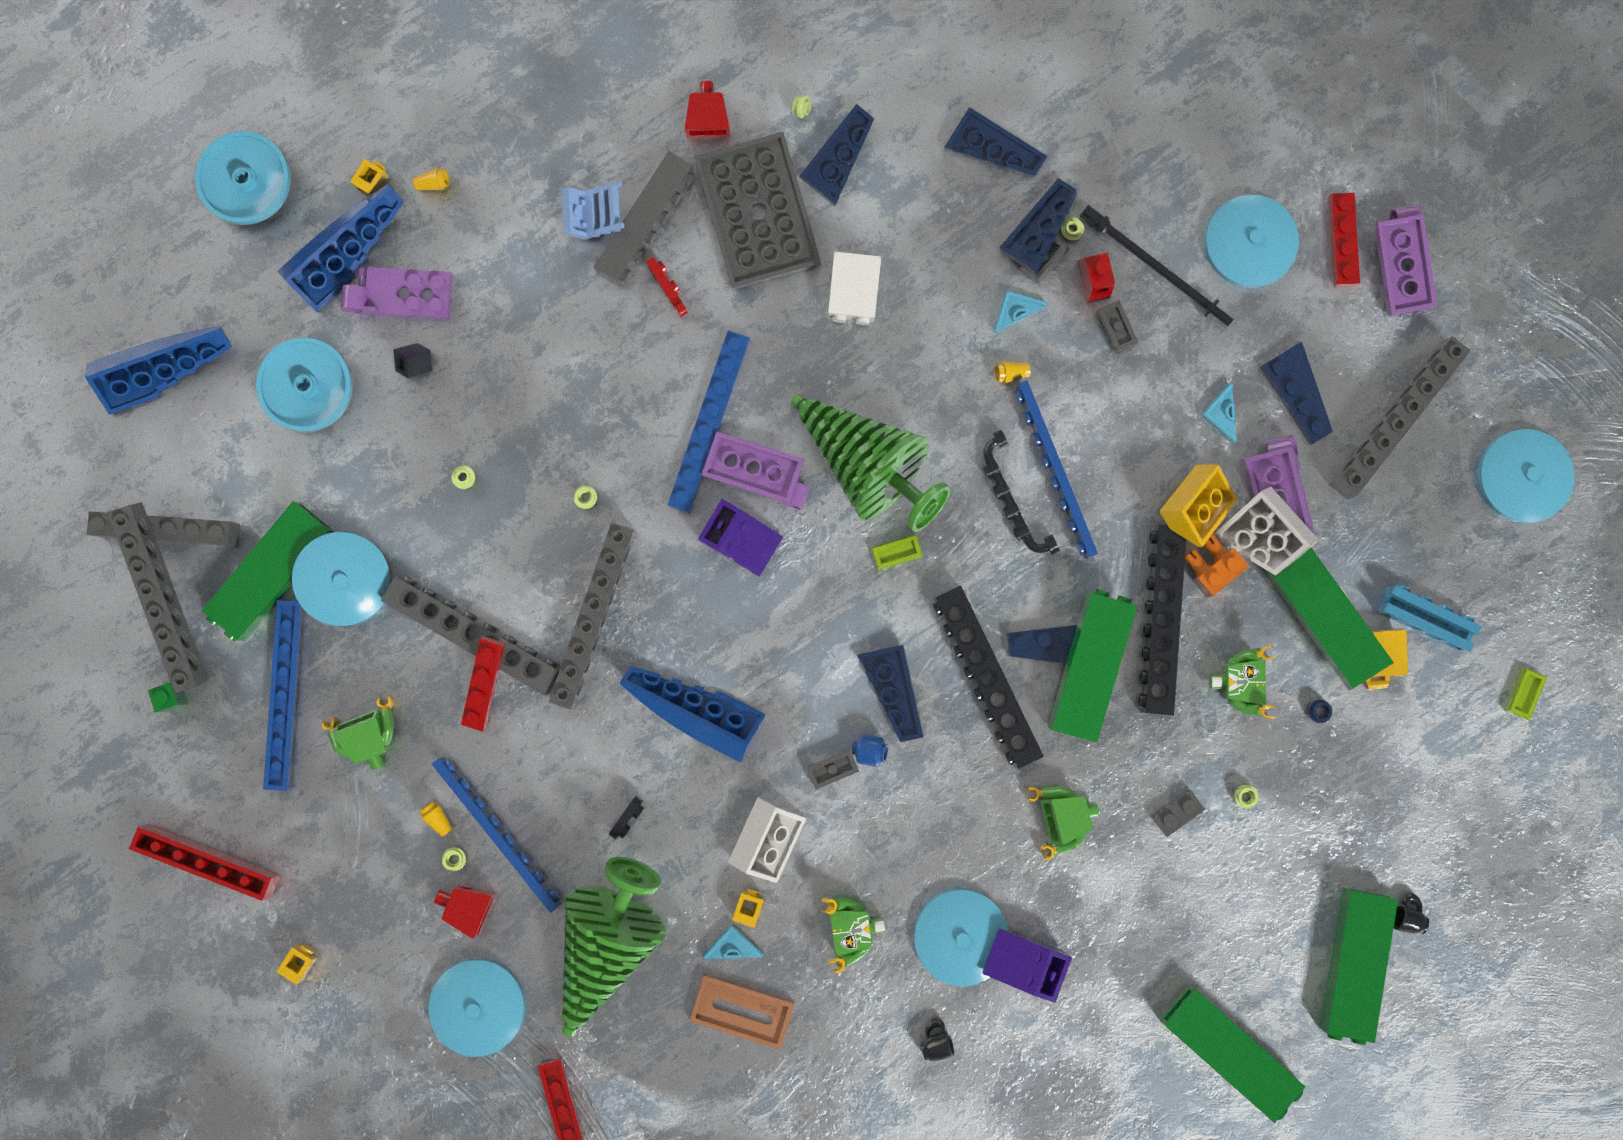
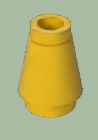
(432, 180)
(1011, 371)
(435, 817)

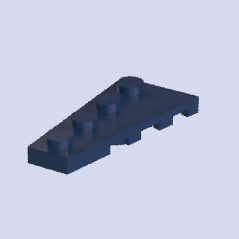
(991, 143)
(834, 161)
(1037, 231)
(1297, 388)
(1042, 644)
(893, 684)

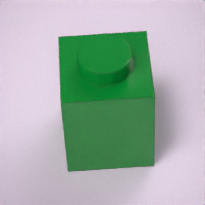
(164, 698)

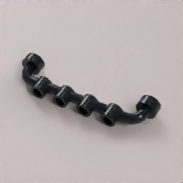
(1011, 510)

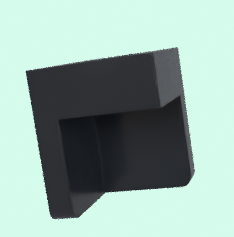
(412, 360)

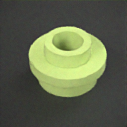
(801, 106)
(1067, 234)
(469, 480)
(580, 492)
(1253, 796)
(446, 859)

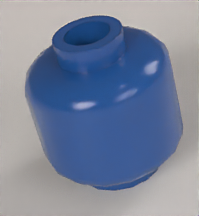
(870, 750)

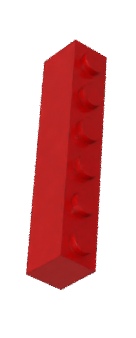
(204, 862)

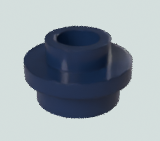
(1327, 711)

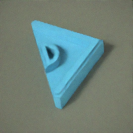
(1015, 308)
(1222, 413)
(732, 945)

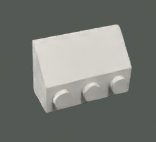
(766, 840)

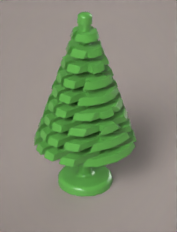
(872, 461)
(606, 938)

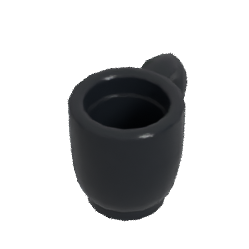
(1409, 919)
(937, 1046)

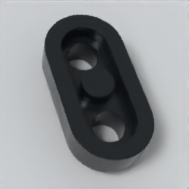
(621, 827)

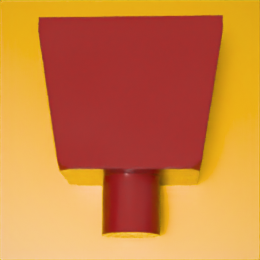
(706, 113)
(1097, 275)
(465, 908)

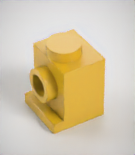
(365, 172)
(748, 916)
(292, 968)

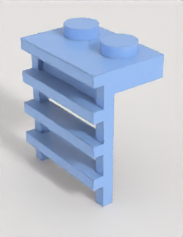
(582, 211)

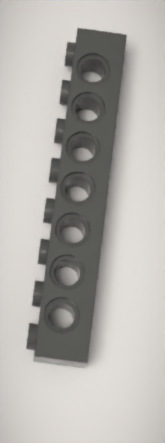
(1399, 418)
(157, 597)
(397, 598)
(592, 616)

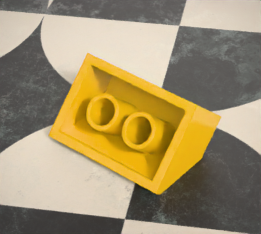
(1199, 504)

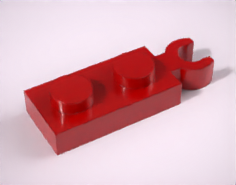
(669, 288)

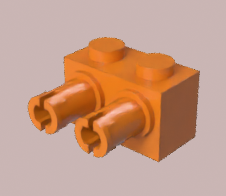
(1218, 574)

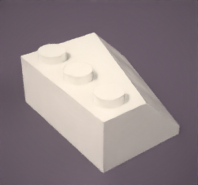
(1268, 532)

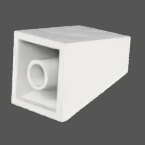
(854, 288)

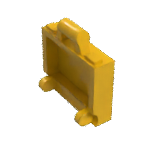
(1395, 644)

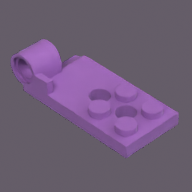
(1401, 239)
(379, 291)
(1281, 471)
(776, 472)

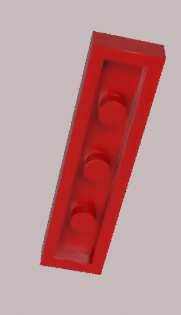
(1344, 239)
(482, 683)
(560, 1100)

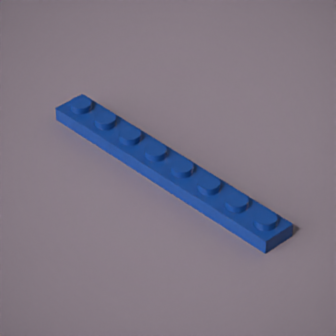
(708, 421)
(1059, 479)
(283, 695)
(491, 825)

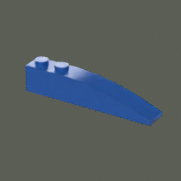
(337, 251)
(151, 367)
(705, 716)

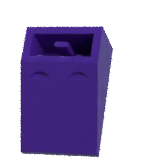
(740, 537)
(1027, 965)

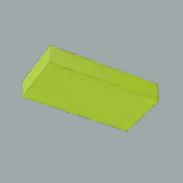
(897, 552)
(1525, 693)

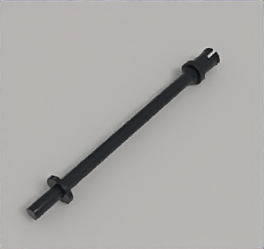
(1103, 225)

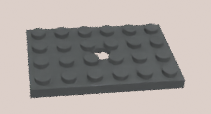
(765, 175)

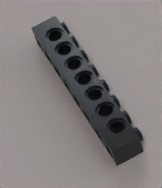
(1170, 632)
(1030, 749)

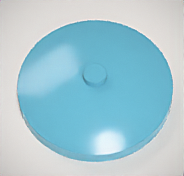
(242, 177)
(1251, 241)
(304, 384)
(1526, 476)
(341, 578)
(957, 935)
(476, 1007)

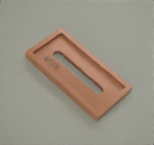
(709, 1016)

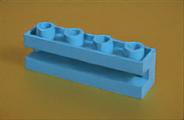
(1428, 618)

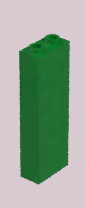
(264, 574)
(1331, 620)
(1092, 665)
(1358, 966)
(1233, 1054)

